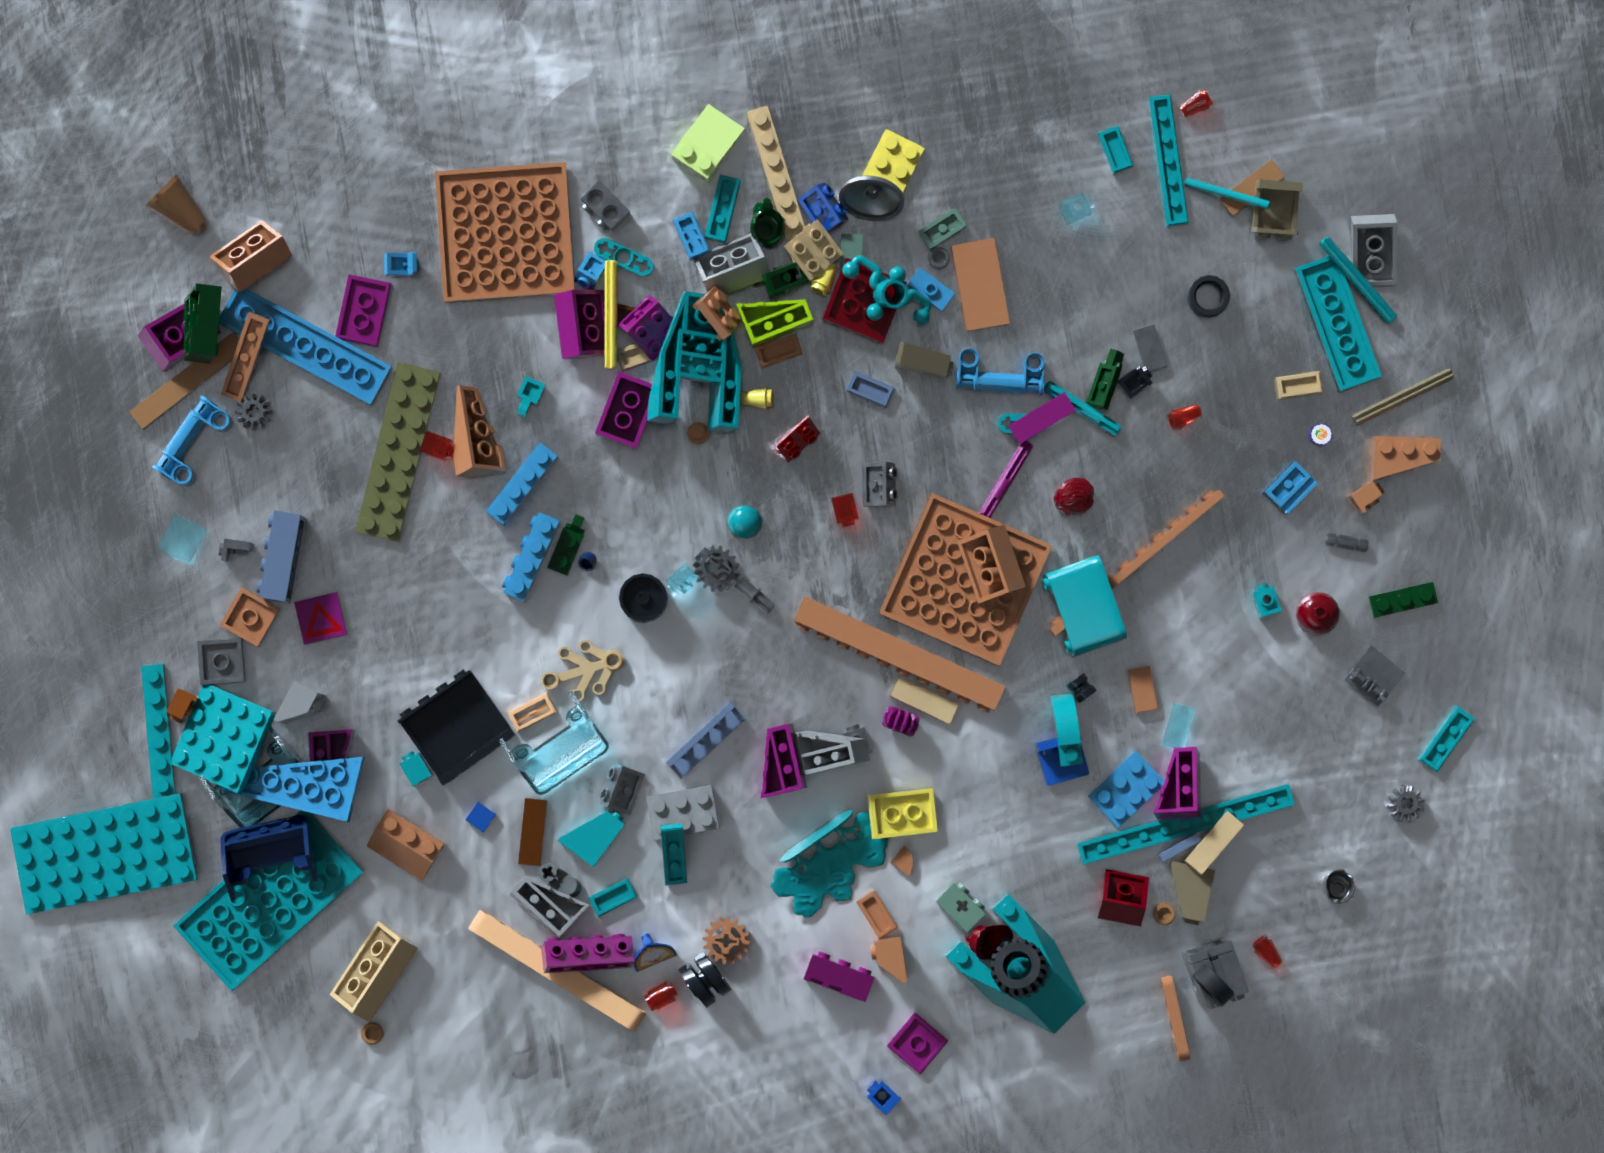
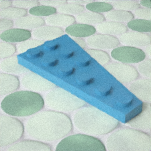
(313, 787)

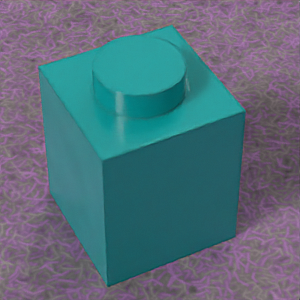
(415, 768)

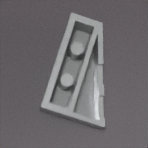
(548, 906)

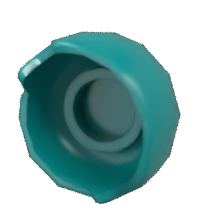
(744, 522)

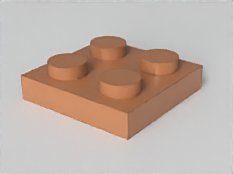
(249, 617)

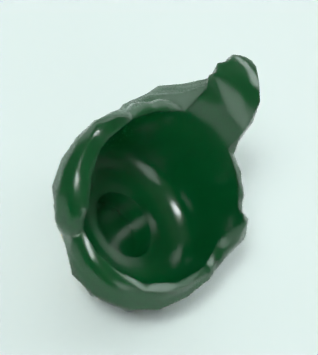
(767, 223)

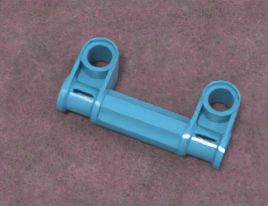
(1000, 381)
(170, 462)

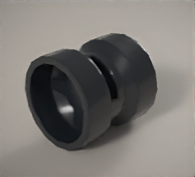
(1079, 683)

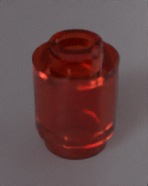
(661, 996)

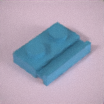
(1291, 487)

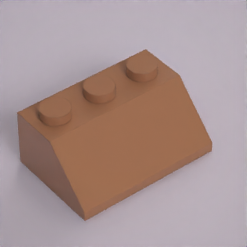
(251, 256)
(991, 564)
(405, 844)
(889, 956)

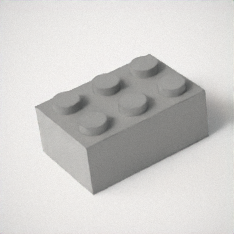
(691, 807)

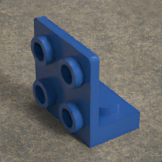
(1050, 763)

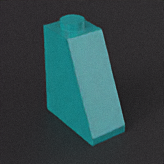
(594, 837)

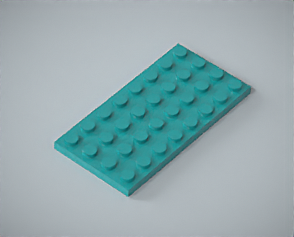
(104, 853)
(266, 910)

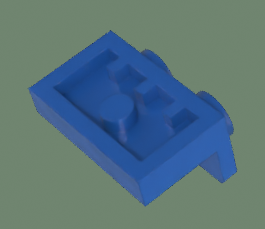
(822, 205)

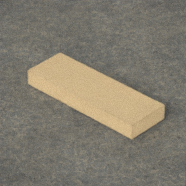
(924, 700)
(1214, 843)

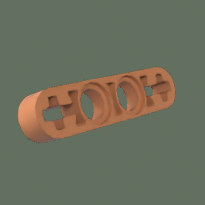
(1175, 1018)

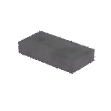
(1150, 348)

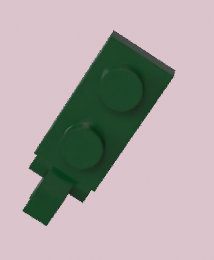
(1106, 380)
(567, 546)

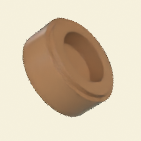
(1164, 914)
(372, 1033)

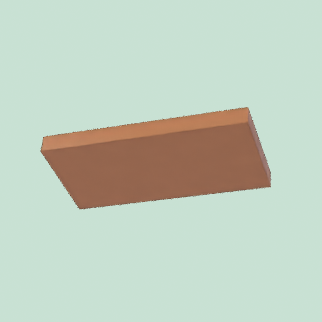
(980, 284)

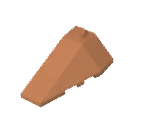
(474, 444)

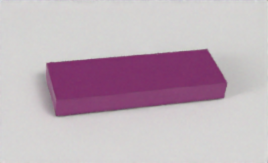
(1041, 418)

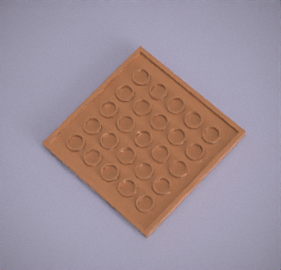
(504, 232)
(936, 591)

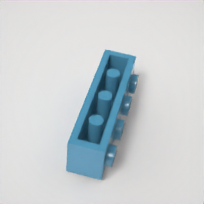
(532, 556)

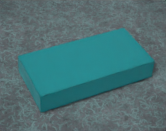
(1115, 149)
(612, 897)

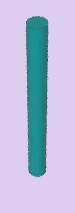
(1251, 200)

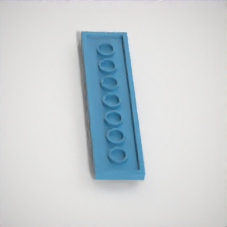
(309, 346)

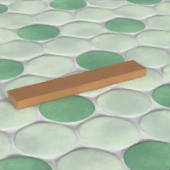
(184, 384)

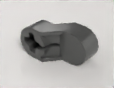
(551, 874)

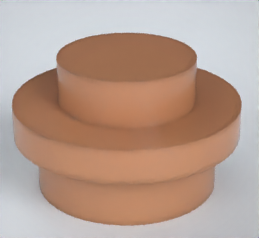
(698, 432)

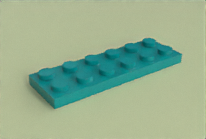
(1338, 323)

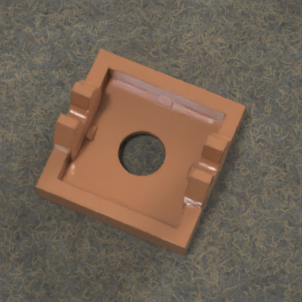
(709, 307)

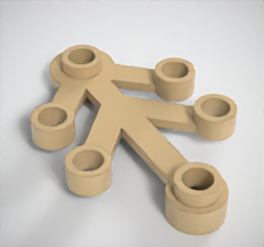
(587, 668)

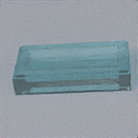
(1178, 726)

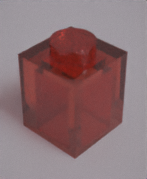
(436, 446)
(845, 510)

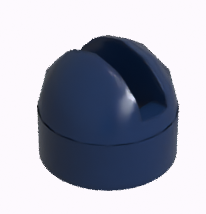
(587, 561)

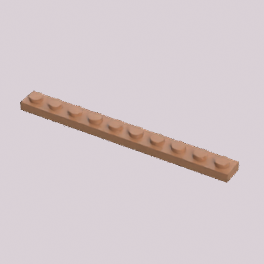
(1159, 540)

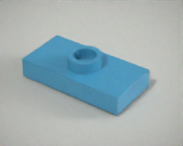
(691, 236)
(931, 288)

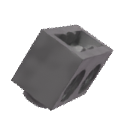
(609, 202)

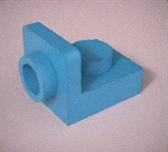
(590, 271)

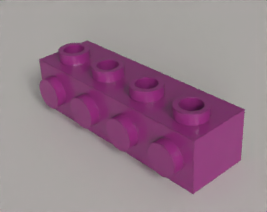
(587, 954)

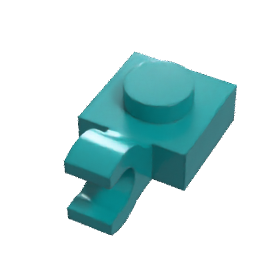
(530, 393)

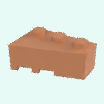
(1401, 454)

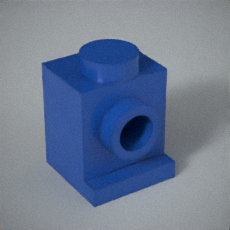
(886, 1104)

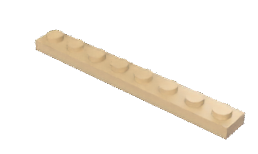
(776, 171)

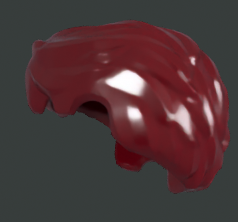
(1074, 496)

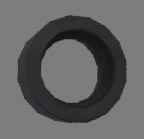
(1208, 313)
(1213, 984)

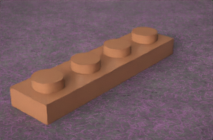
(245, 356)

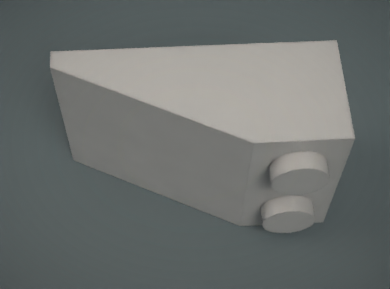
(1375, 248)

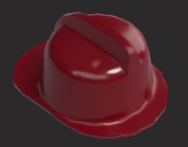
(986, 939)

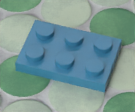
(1126, 789)

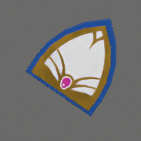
(652, 953)

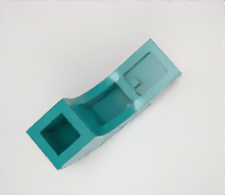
(1067, 729)

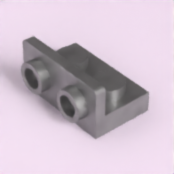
(879, 484)
(621, 789)

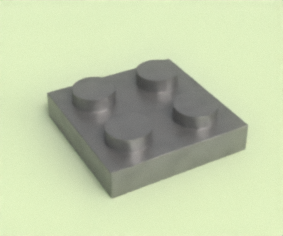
(221, 661)

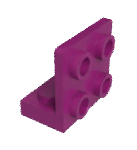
(648, 326)

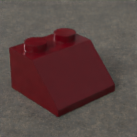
(1123, 897)

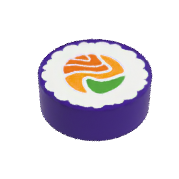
(1321, 434)

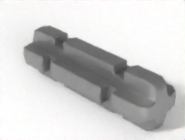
(1346, 542)

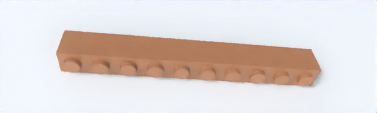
(899, 653)

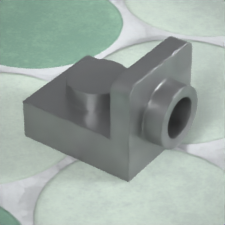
(238, 547)

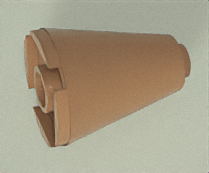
(177, 206)

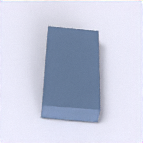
(870, 389)
(1179, 847)

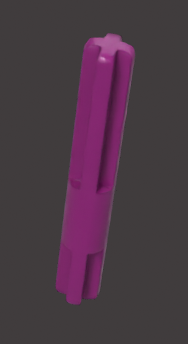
(1006, 479)

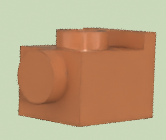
(1366, 496)

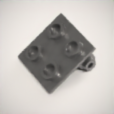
(1374, 676)

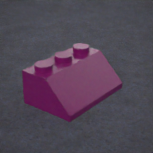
(581, 323)

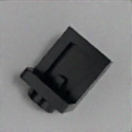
(1135, 381)

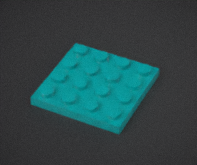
(223, 738)

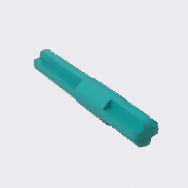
(1084, 409)

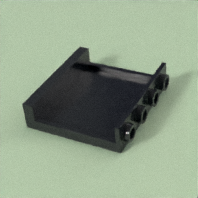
(456, 726)

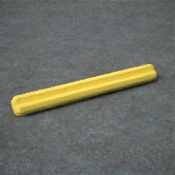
(611, 293)

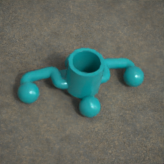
(880, 283)

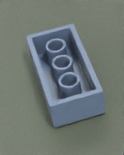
(282, 556)

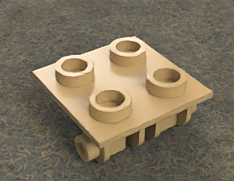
(813, 249)

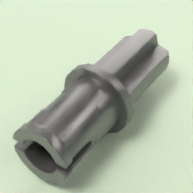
(754, 595)

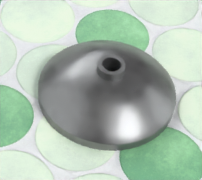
(871, 198)

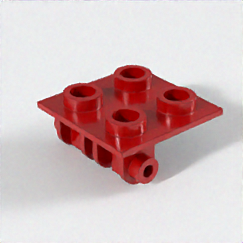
(797, 439)

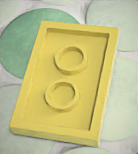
(894, 159)
(902, 813)

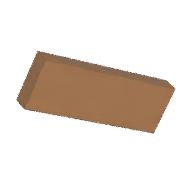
(1266, 172)

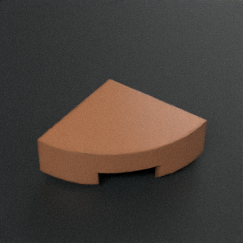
(903, 860)

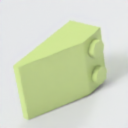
(707, 143)

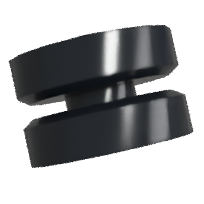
(634, 588)
(703, 980)

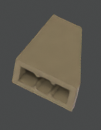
(923, 361)
(1191, 891)

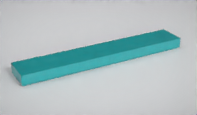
(1168, 160)

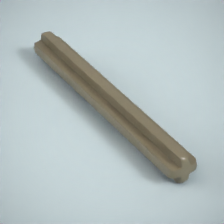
(1403, 396)

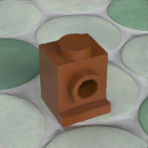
(181, 705)

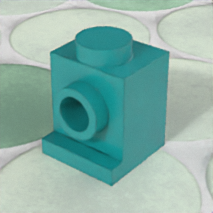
(1262, 608)

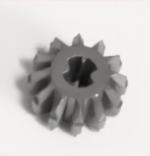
(248, 406)
(1413, 803)

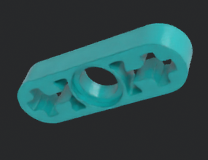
(641, 258)

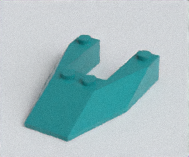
(696, 354)
(1058, 997)

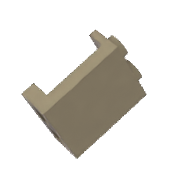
(1283, 209)

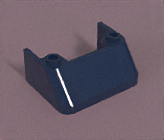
(266, 846)

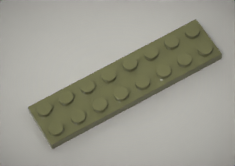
(397, 452)

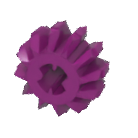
(900, 721)

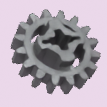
(716, 568)

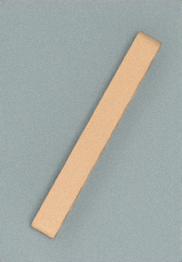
(574, 982)

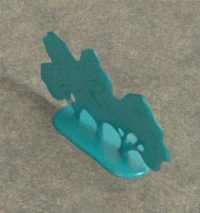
(830, 867)

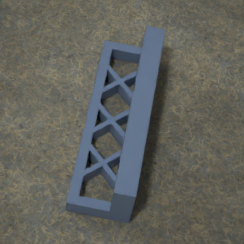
(706, 740)

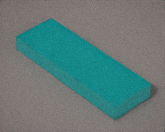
(722, 208)
(1446, 739)
(673, 854)

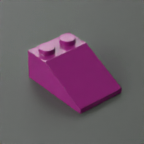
(165, 338)

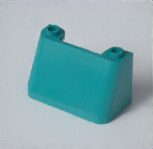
(1086, 606)

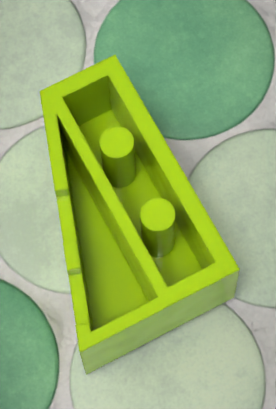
(773, 319)

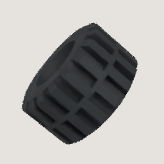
(1032, 981)

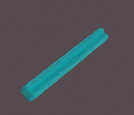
(1358, 279)

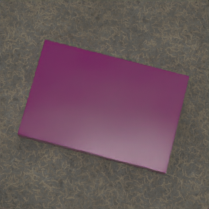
(363, 310)

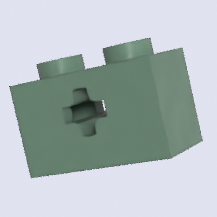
(949, 900)

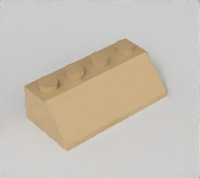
(373, 971)

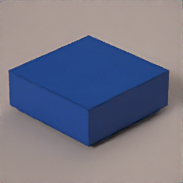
(480, 817)

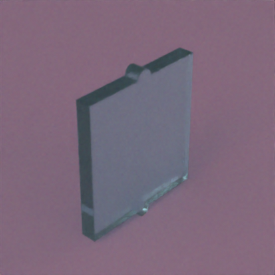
(182, 538)

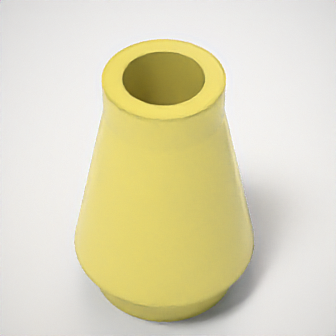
(823, 282)
(758, 398)

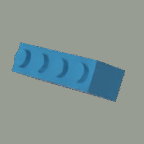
(522, 484)

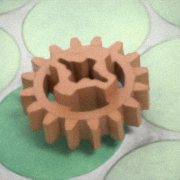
(725, 950)

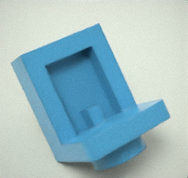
(400, 264)

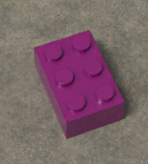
(625, 411)

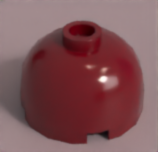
(1317, 613)

